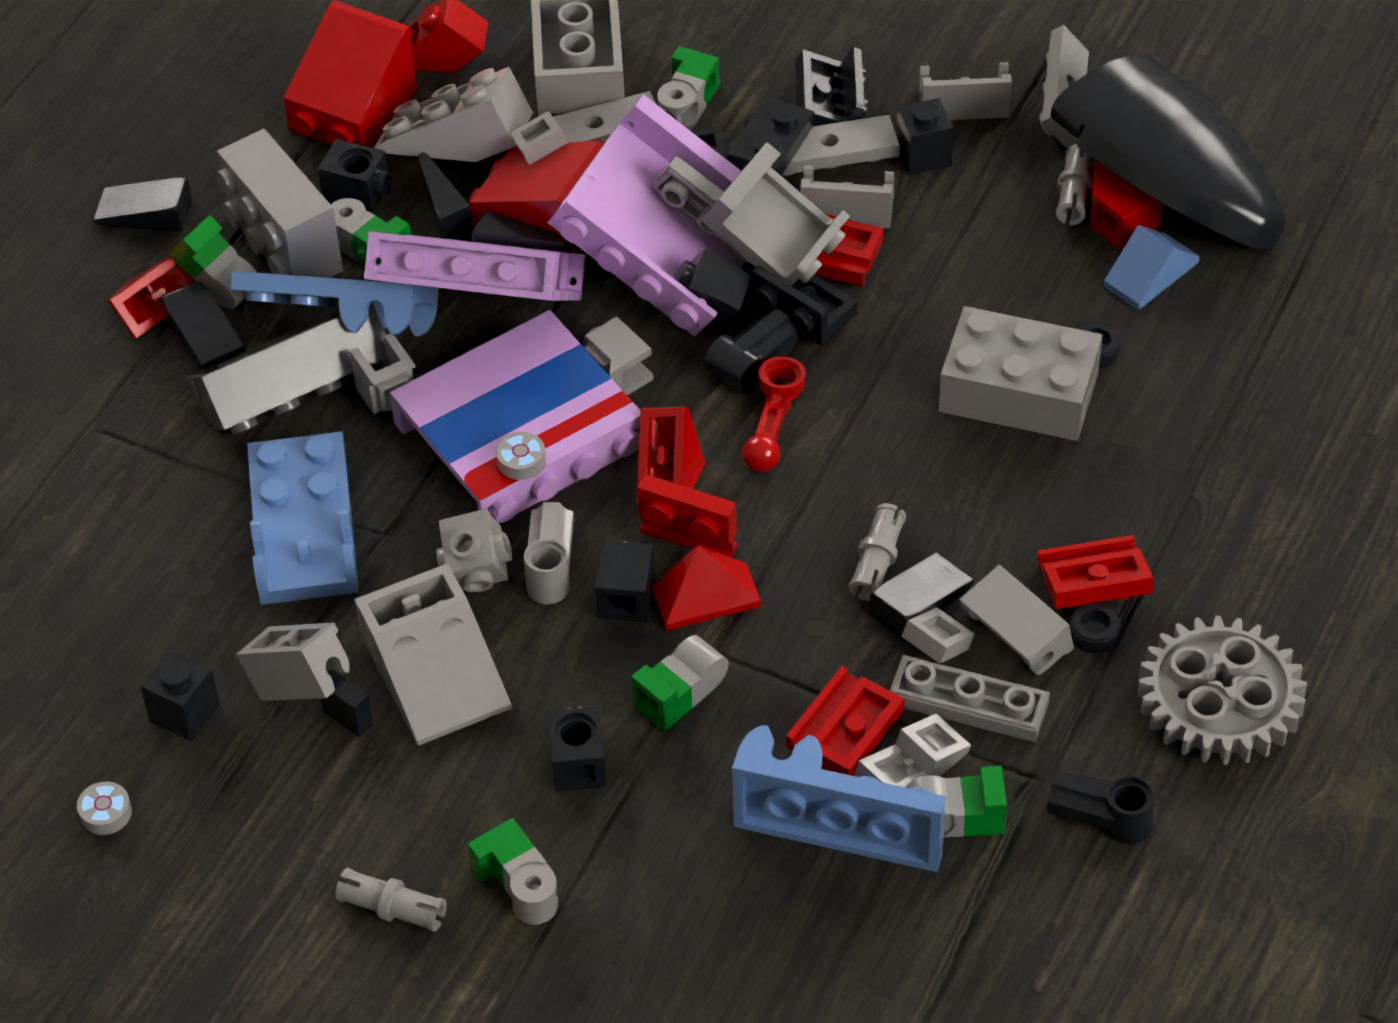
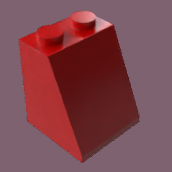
(351, 77)
(533, 190)

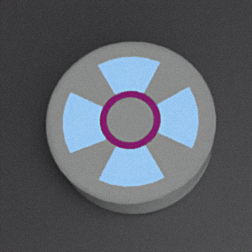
(521, 455)
(104, 808)

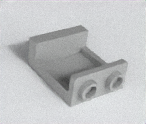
(774, 221)

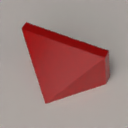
(140, 298)
(669, 446)
(704, 588)

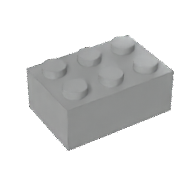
(576, 54)
(278, 208)
(1020, 373)

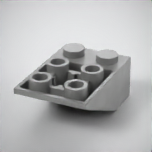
(460, 121)
(431, 654)

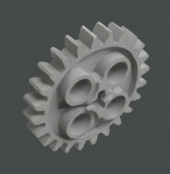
(1221, 690)

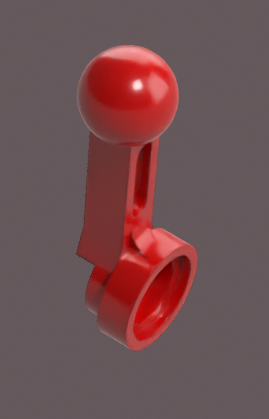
(762, 450)

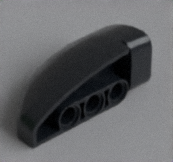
(1172, 147)

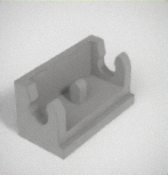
(970, 97)
(862, 202)
(1019, 619)
(292, 661)

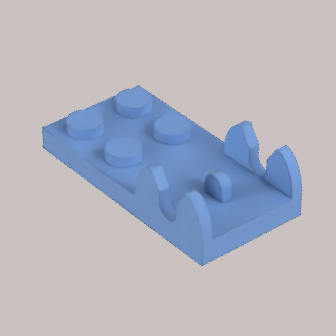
(394, 302)
(301, 518)
(832, 808)

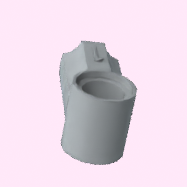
(549, 553)

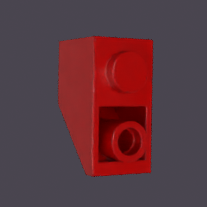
(446, 37)
(1120, 207)

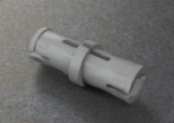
(1074, 185)
(877, 550)
(391, 899)

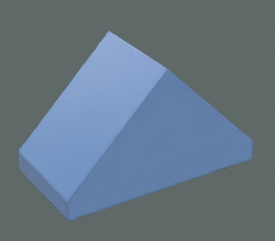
(1148, 266)

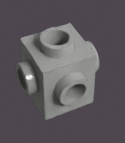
(474, 550)

